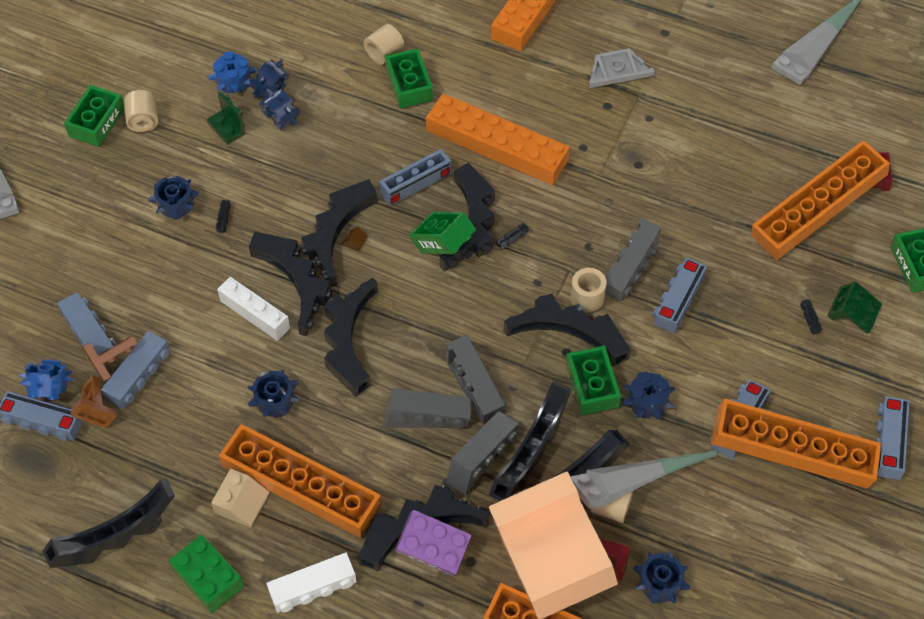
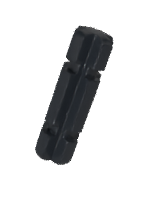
(223, 216)
(512, 235)
(810, 316)

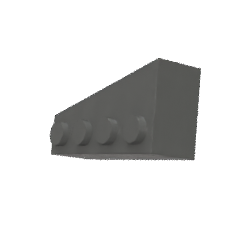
(633, 260)
(473, 378)
(426, 410)
(480, 452)

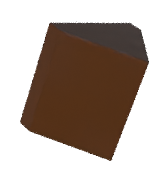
(355, 239)

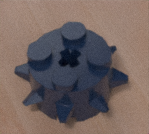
(269, 76)
(279, 108)
(173, 197)
(273, 393)
(649, 395)
(657, 588)

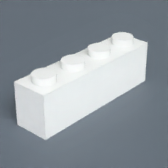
(253, 308)
(311, 583)

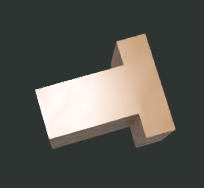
(553, 545)

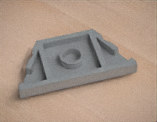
(617, 68)

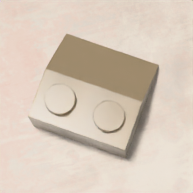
(239, 498)

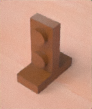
(107, 356)
(91, 407)

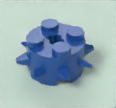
(231, 72)
(46, 379)

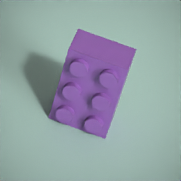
(432, 543)

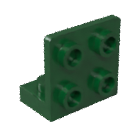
(228, 121)
(856, 305)

